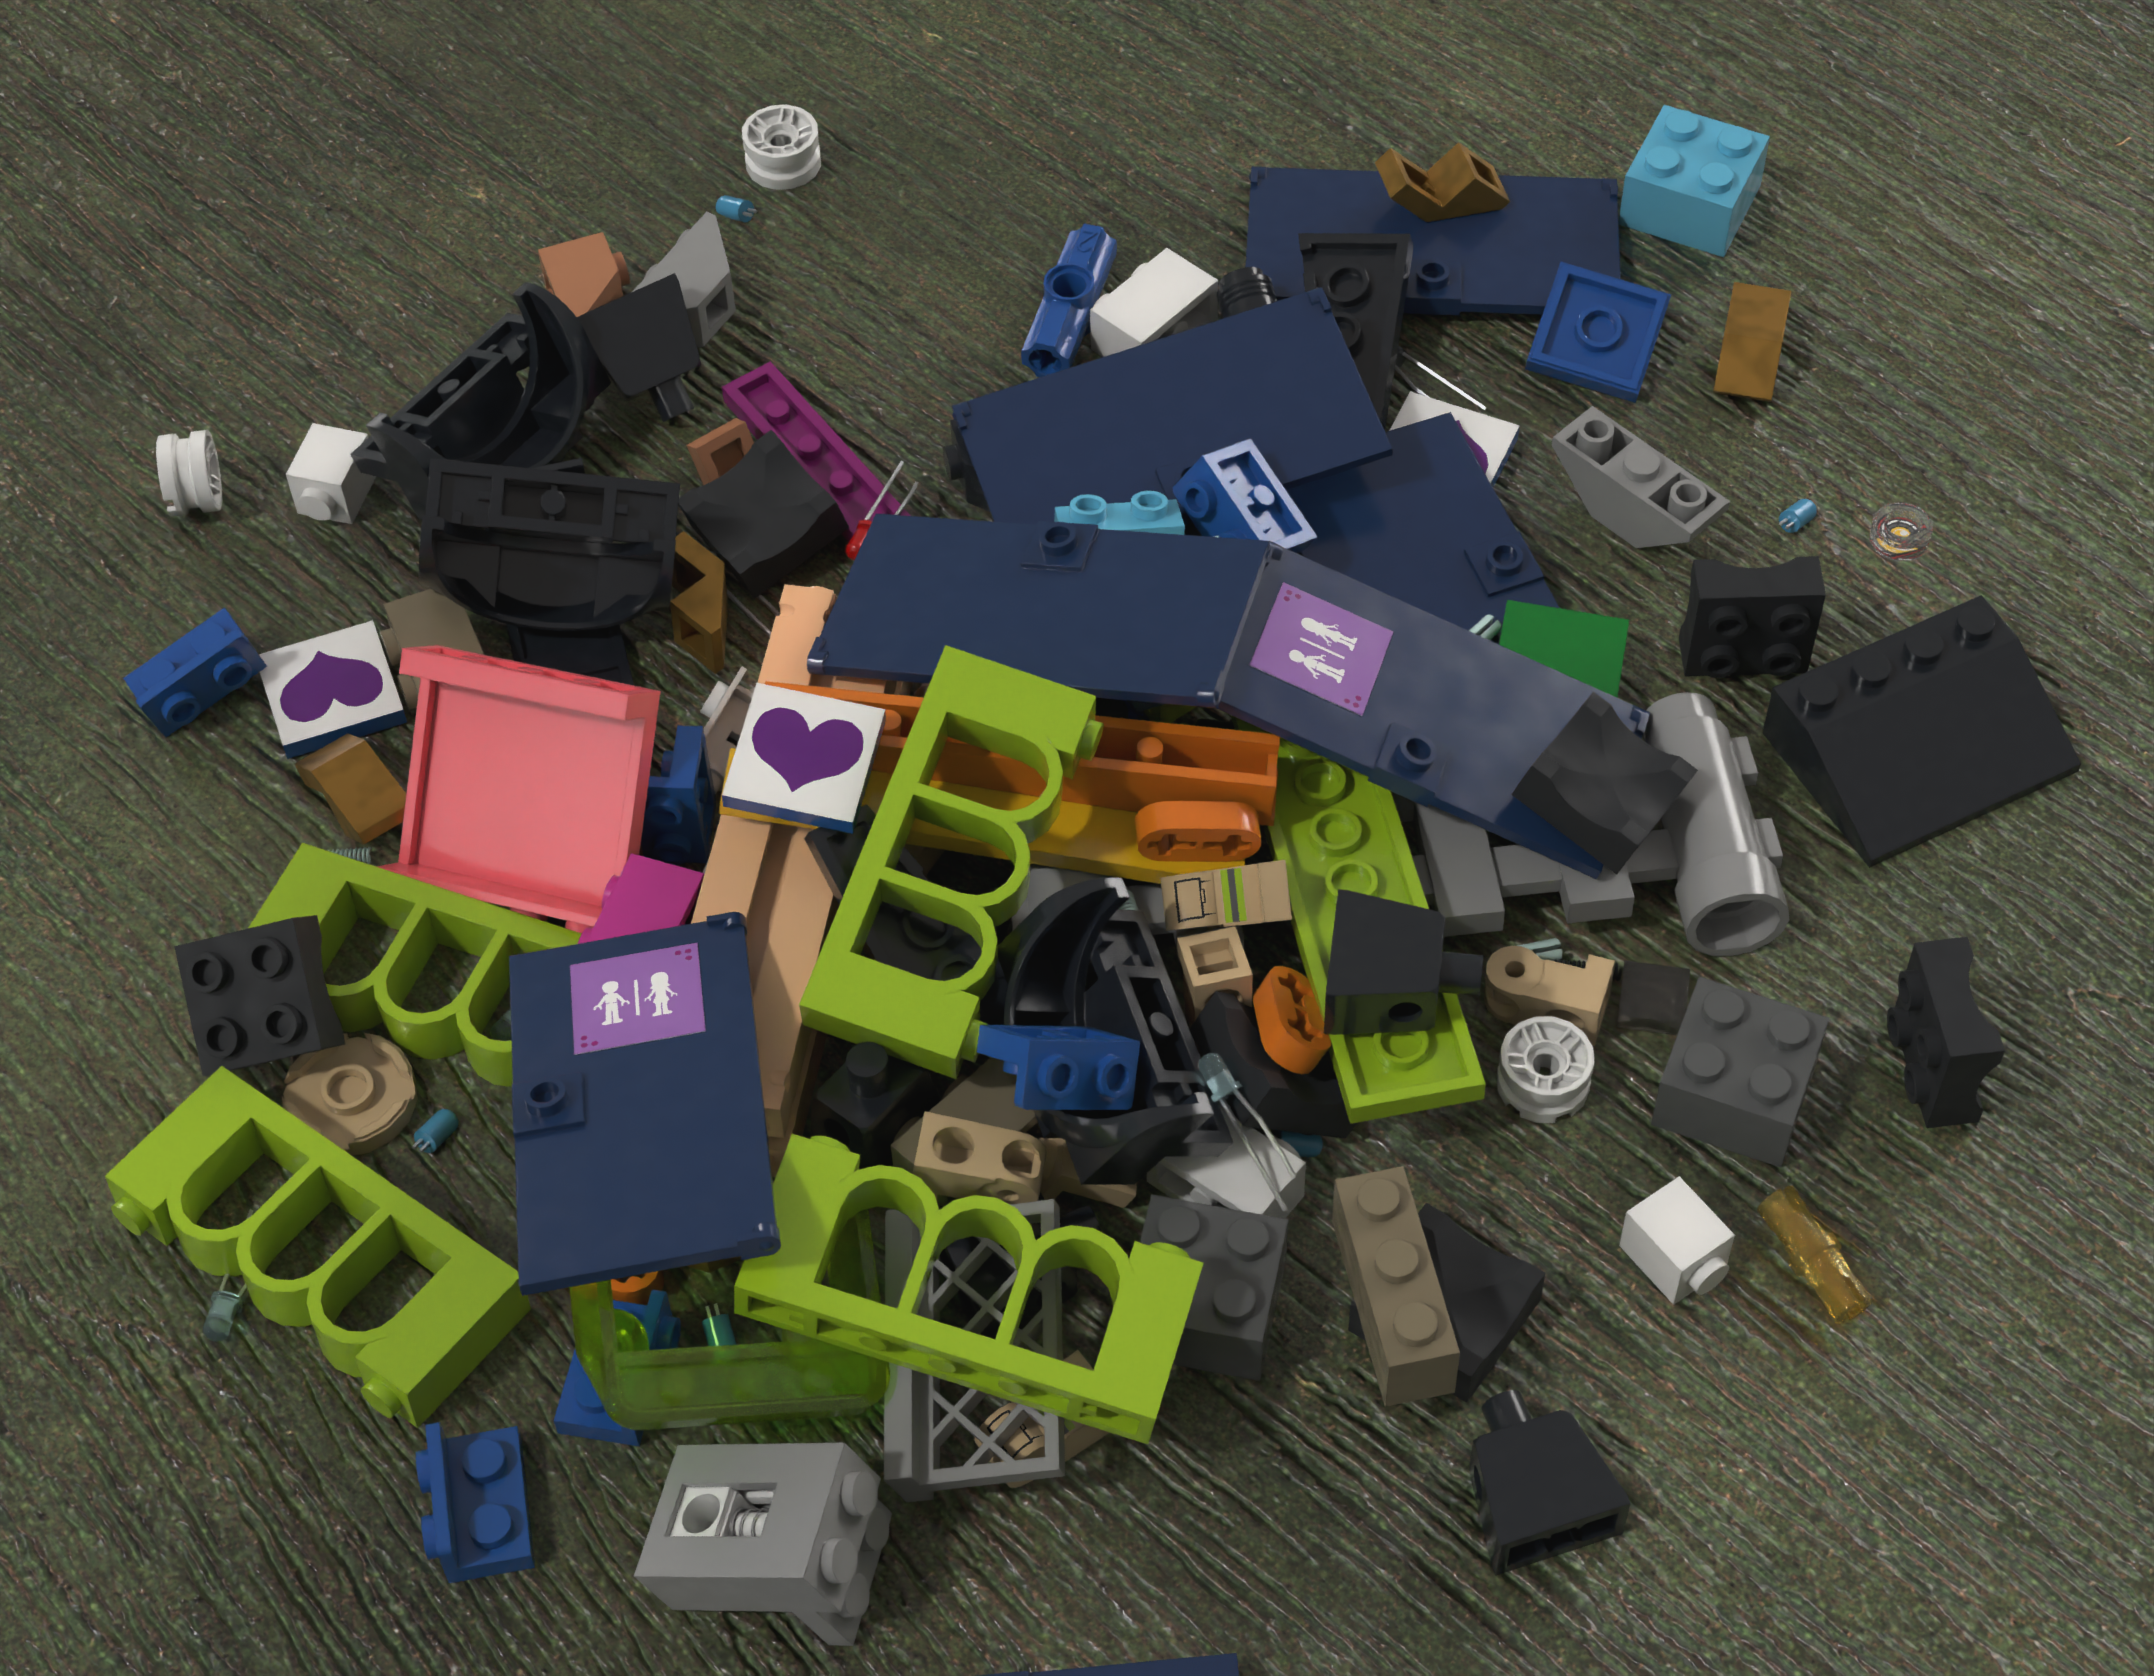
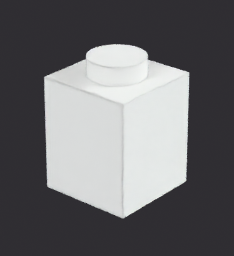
(325, 477)
(1677, 1241)

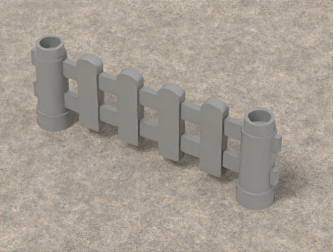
(1708, 843)

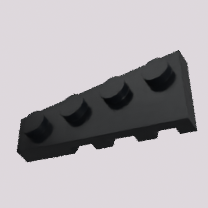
(1367, 292)
(899, 935)

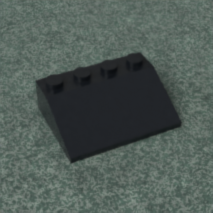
(1921, 731)

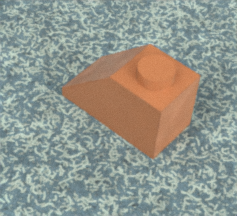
(584, 272)

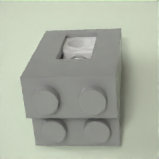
(768, 1533)

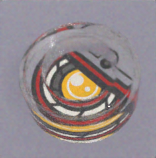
(1901, 531)

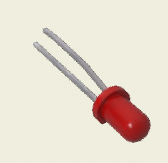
(863, 526)

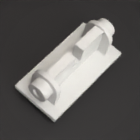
(727, 713)

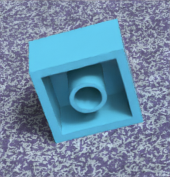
(1693, 180)

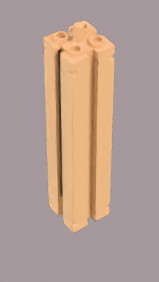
(782, 892)

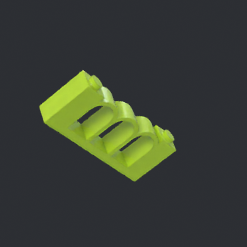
(1006, 714)
(425, 915)
(823, 1189)
(409, 1359)

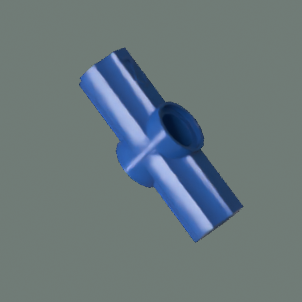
(1068, 296)

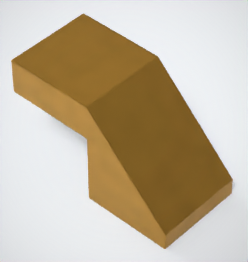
(1451, 188)
(1752, 341)
(702, 606)
(355, 786)

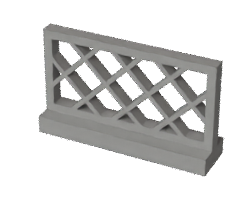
(914, 1398)

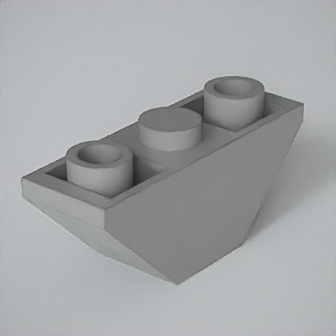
(702, 275)
(1633, 484)

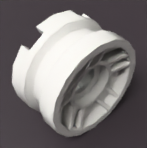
(781, 147)
(189, 472)
(1549, 1044)

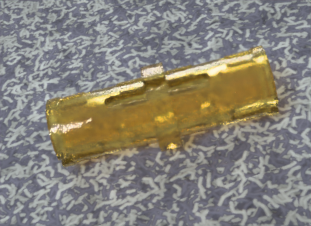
(1815, 1254)

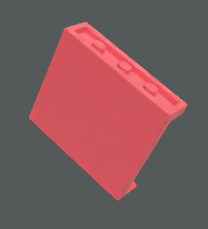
(524, 782)

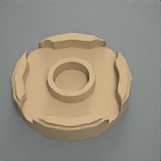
(353, 1092)

